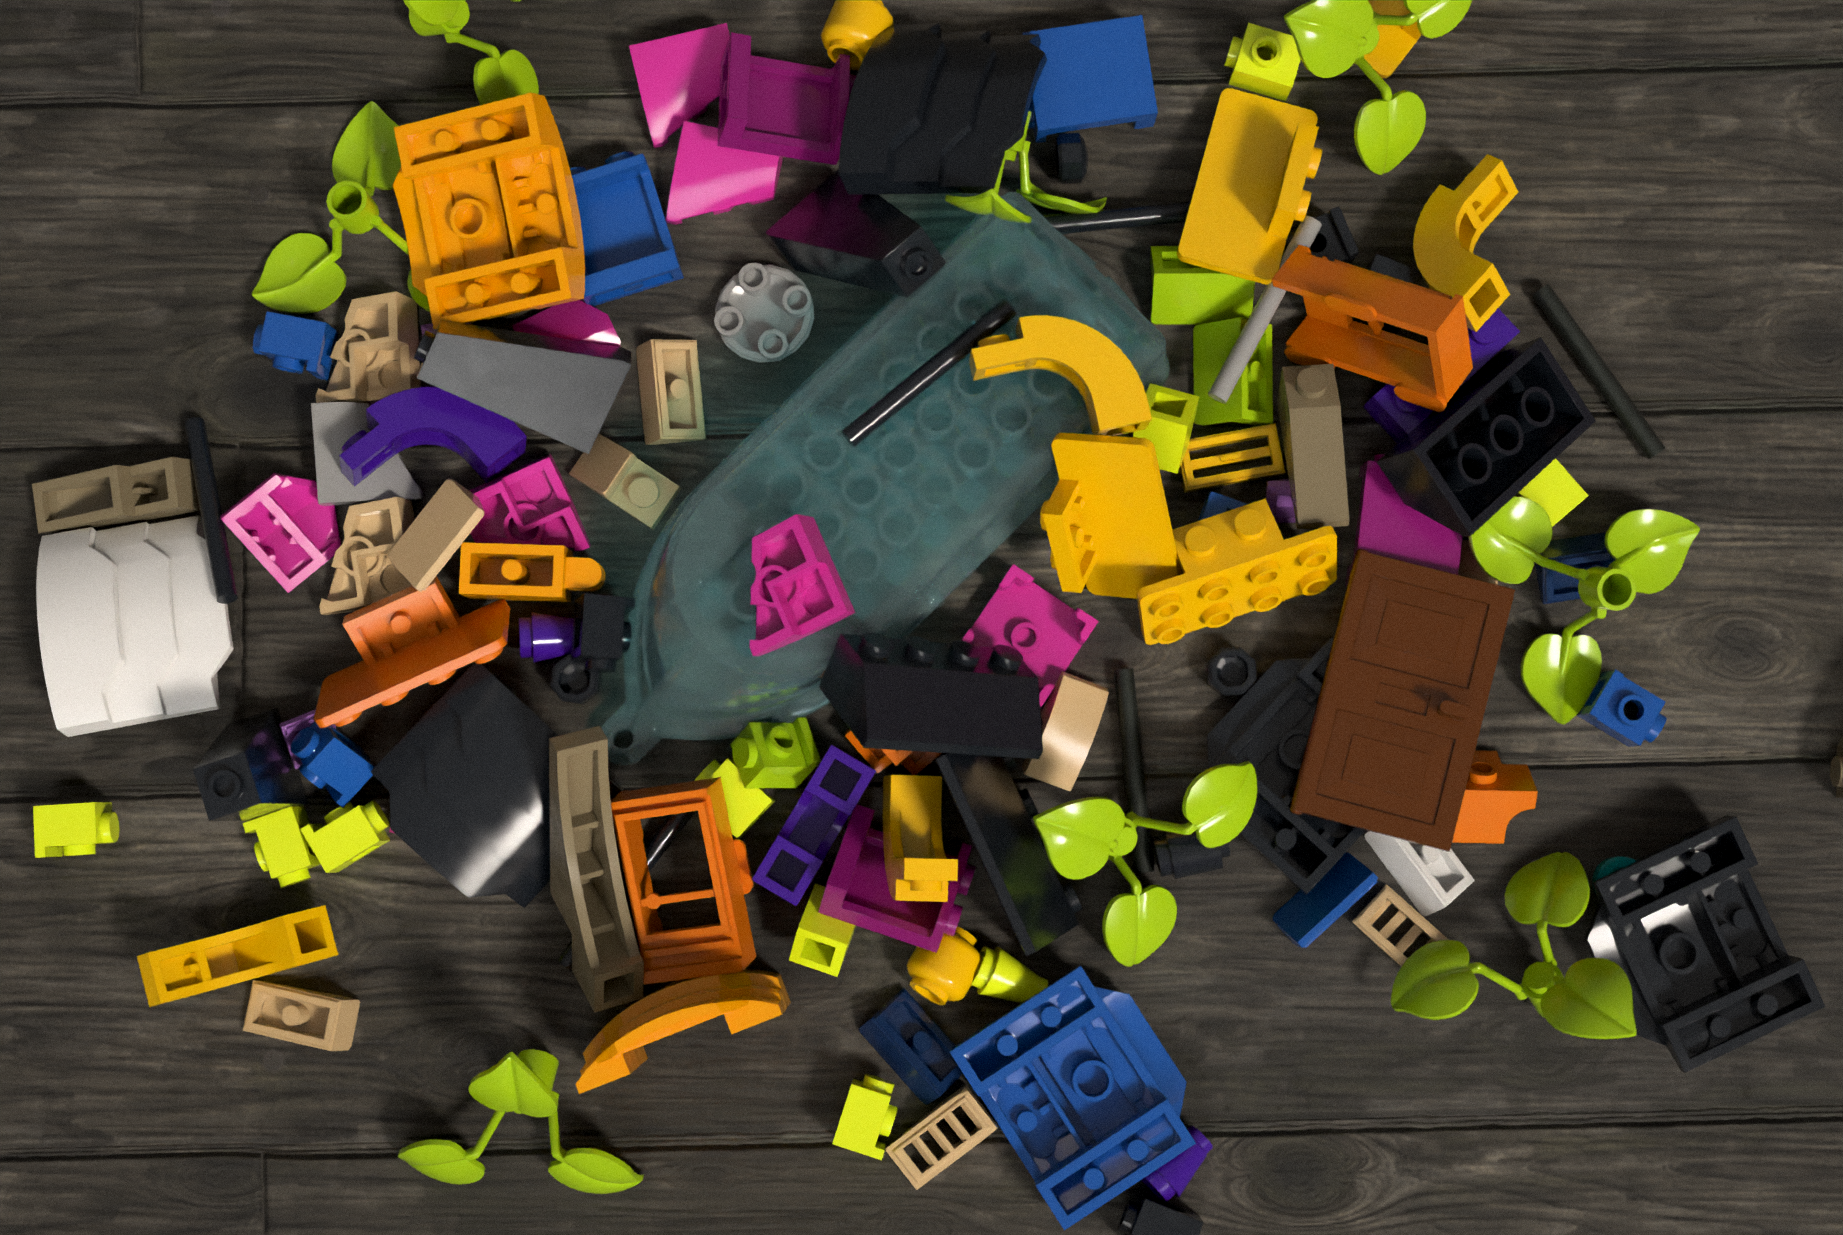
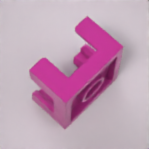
(1034, 625)

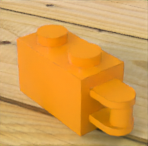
(525, 572)

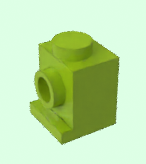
(775, 754)

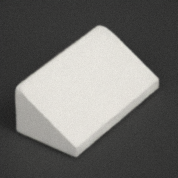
(1424, 873)

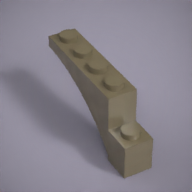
(587, 871)

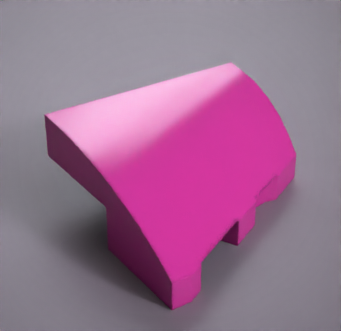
(678, 77)
(717, 177)
(529, 508)
(794, 585)

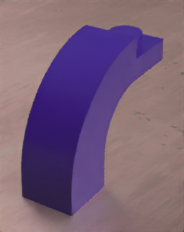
(432, 418)

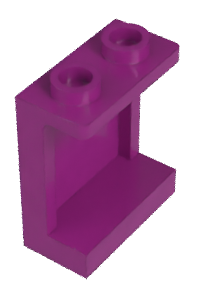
(782, 104)
(1399, 531)
(861, 896)

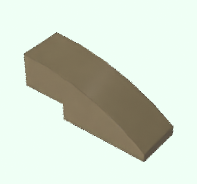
(115, 495)

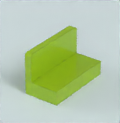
(1193, 293)
(1253, 394)

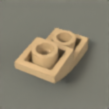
(1067, 730)

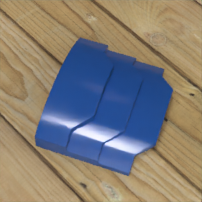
(1079, 1092)

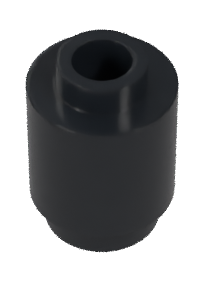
(1185, 855)

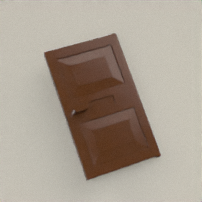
(1402, 700)

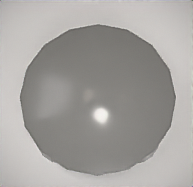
(764, 313)

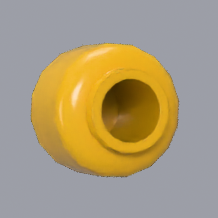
(853, 28)
(947, 972)

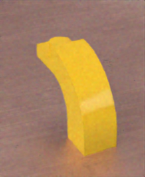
(1449, 233)
(1079, 354)
(913, 839)
(237, 956)

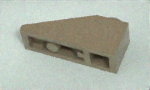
(1313, 445)

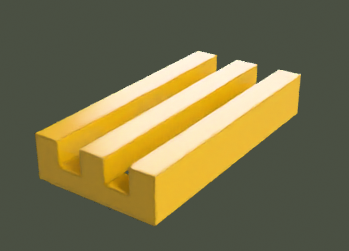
(1272, 450)

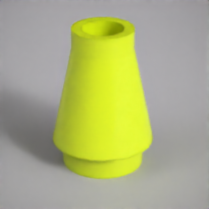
(1006, 977)

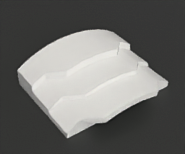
(129, 625)

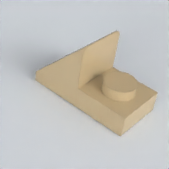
(625, 481)

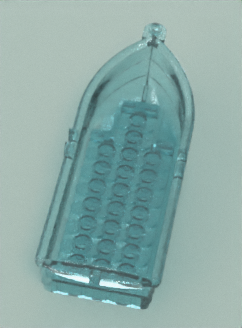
(897, 512)

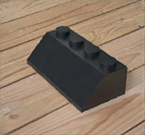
(1488, 439)
(935, 696)

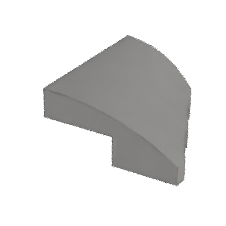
(332, 427)

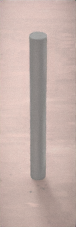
(1259, 319)

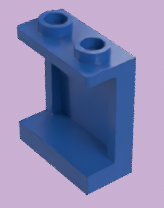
(1093, 78)
(623, 230)

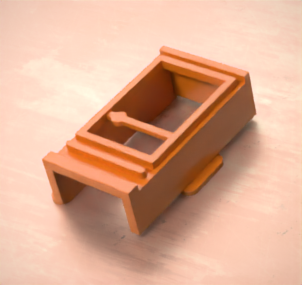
(1329, 335)
(697, 949)

